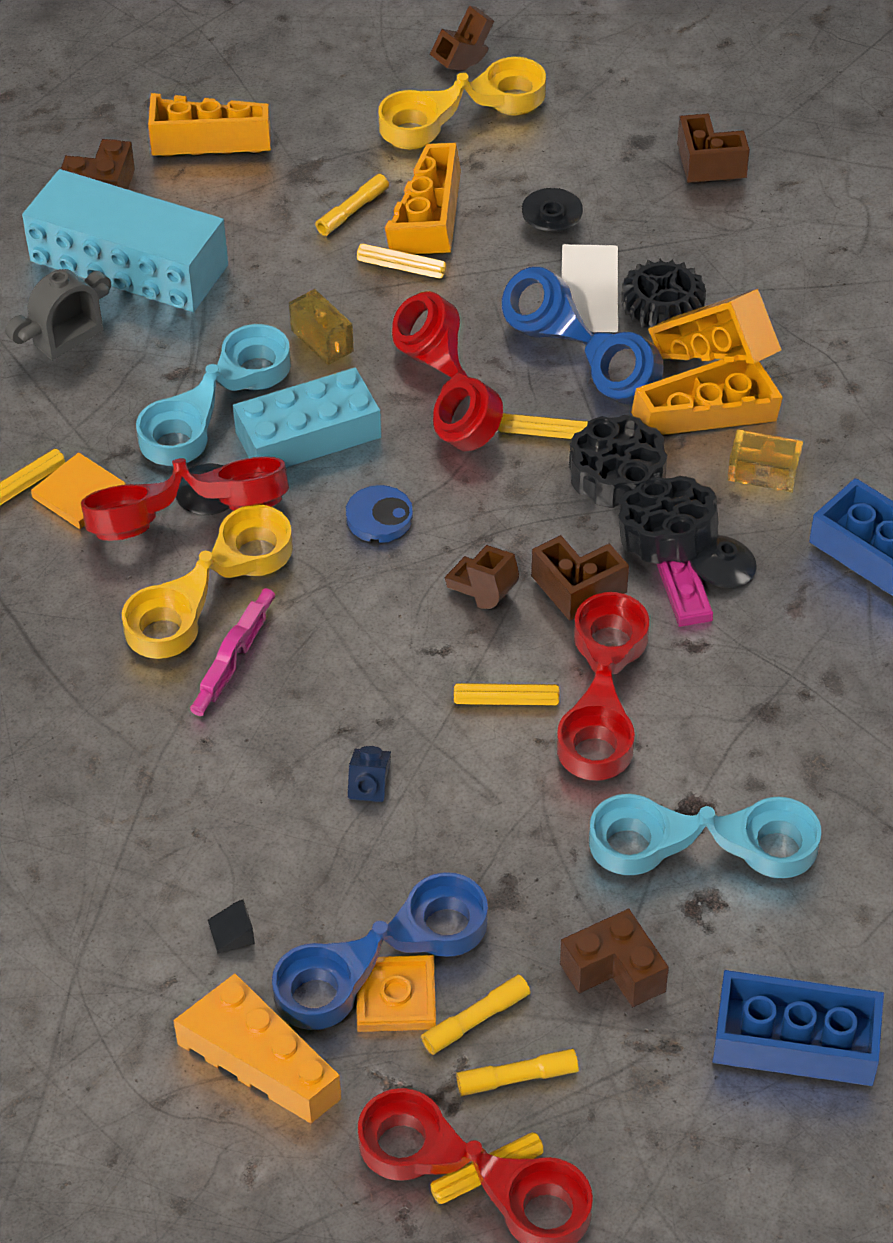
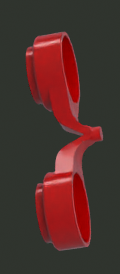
(438, 347)
(130, 508)
(599, 709)
(506, 1180)

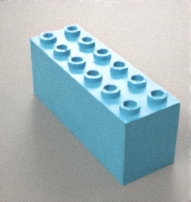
(129, 237)

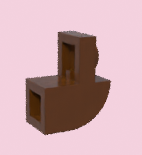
(466, 45)
(485, 576)

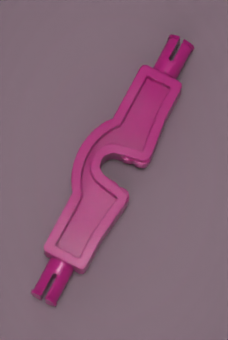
(236, 641)

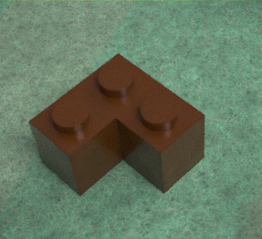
(711, 154)
(111, 164)
(574, 578)
(618, 951)

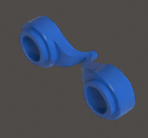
(560, 319)
(351, 962)

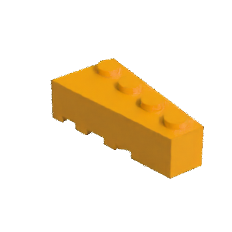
(207, 126)
(428, 209)
(723, 330)
(709, 398)
(256, 1045)

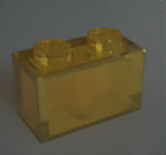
(321, 326)
(764, 460)

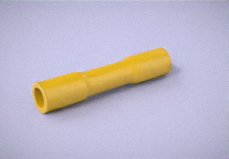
(339, 214)
(456, 1026)
(492, 1077)

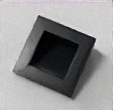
(232, 928)

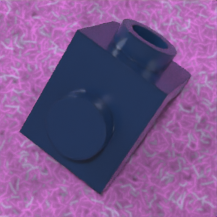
(368, 774)

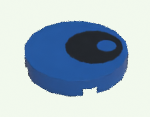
(379, 513)

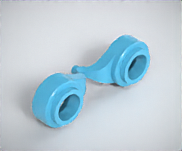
(192, 410)
(673, 832)

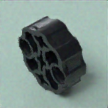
(615, 458)
(668, 519)

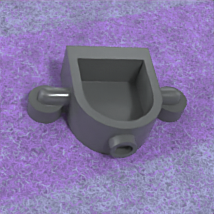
(61, 312)

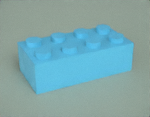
(309, 419)

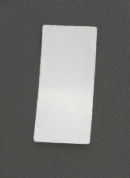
(593, 283)

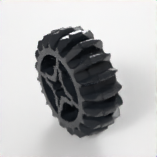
(661, 292)

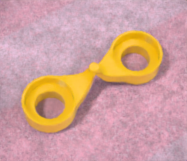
(436, 107)
(185, 597)

